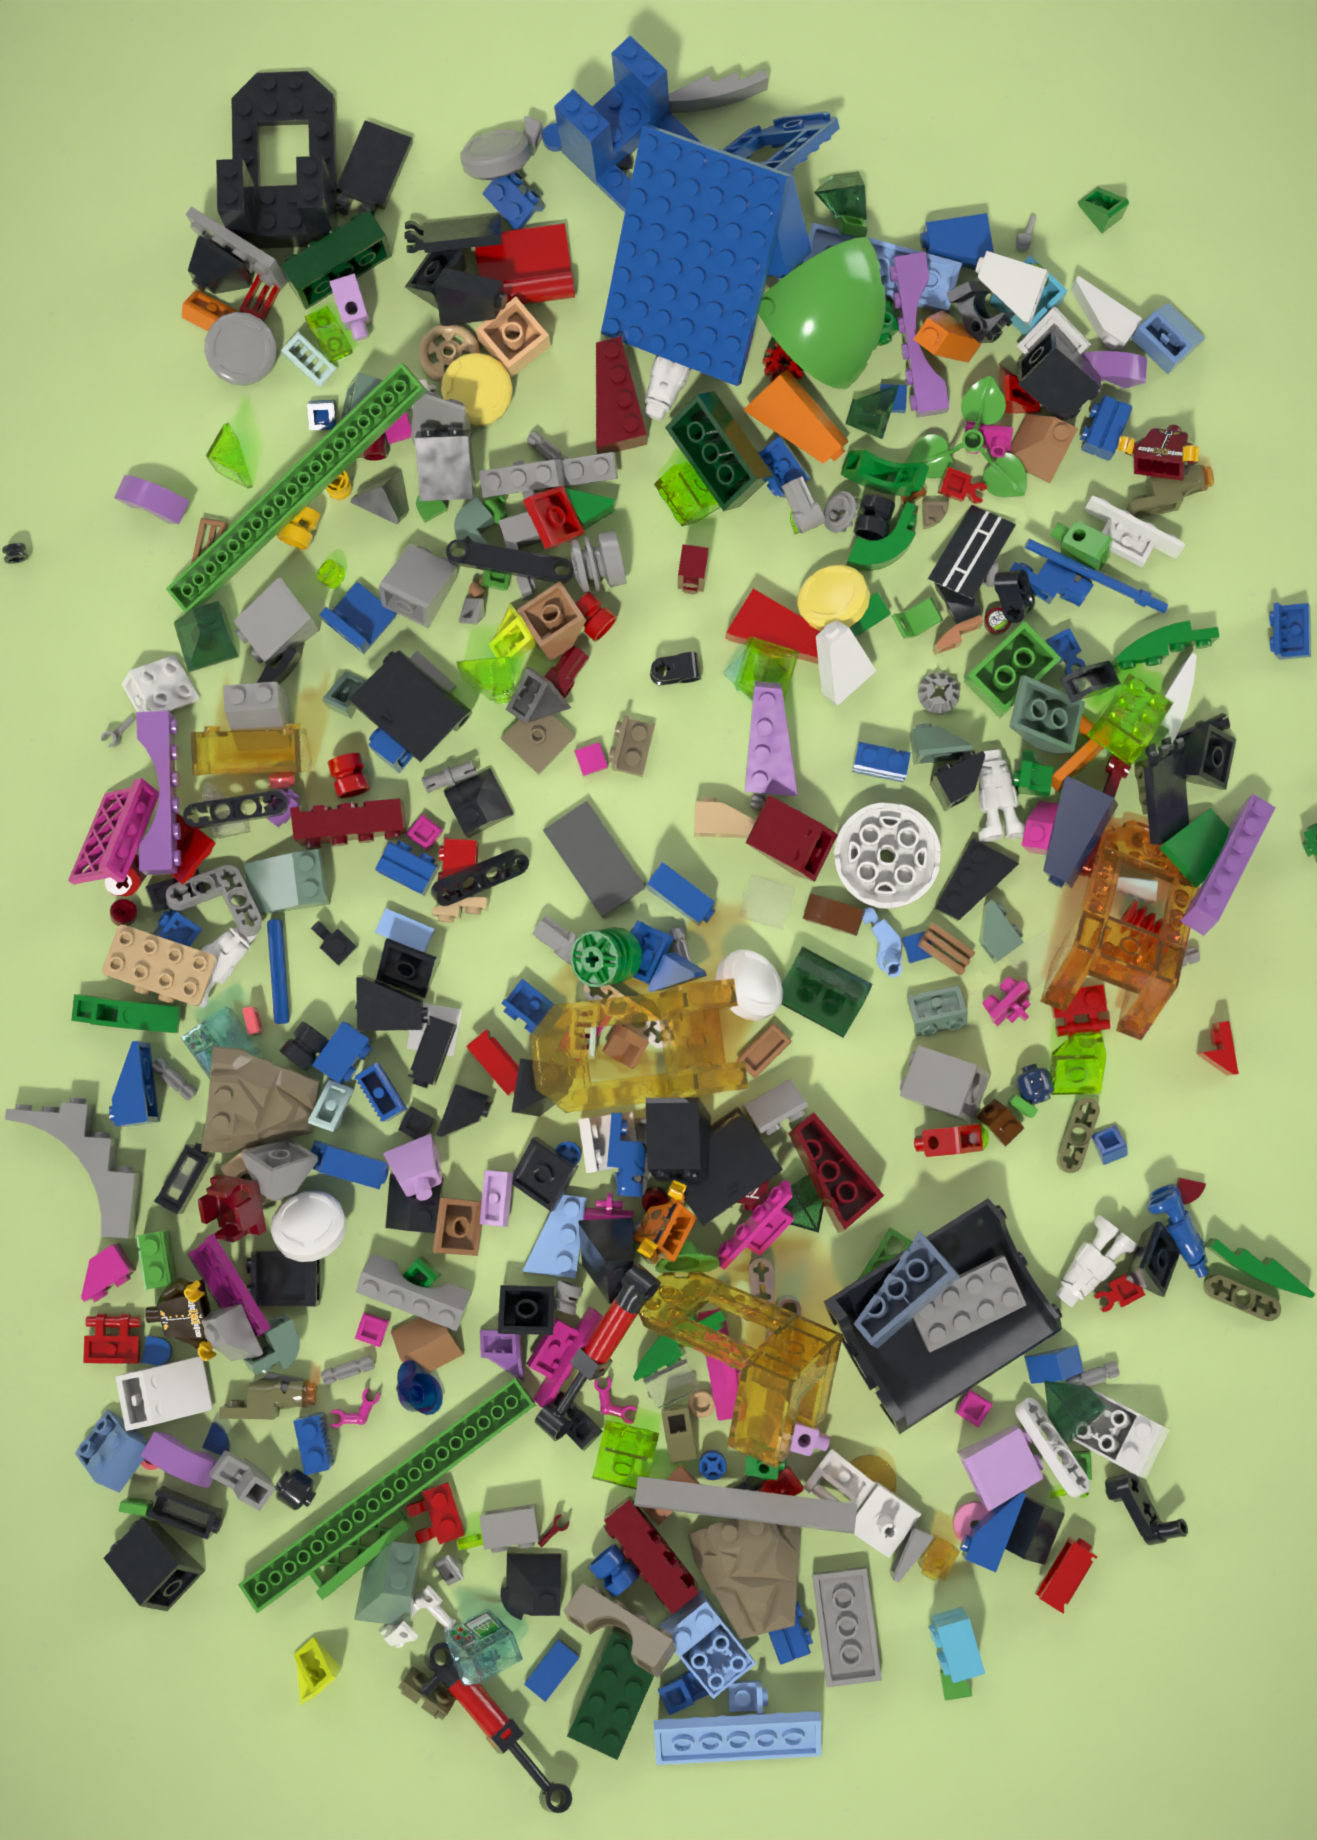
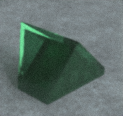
(844, 195)
(872, 411)
(805, 1205)
(1072, 1408)

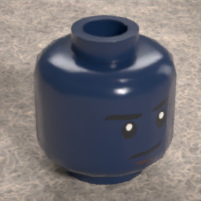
(1035, 1084)

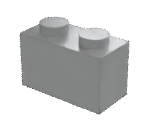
(510, 1527)

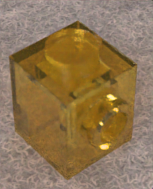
(938, 1558)

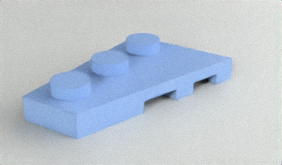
(559, 1242)

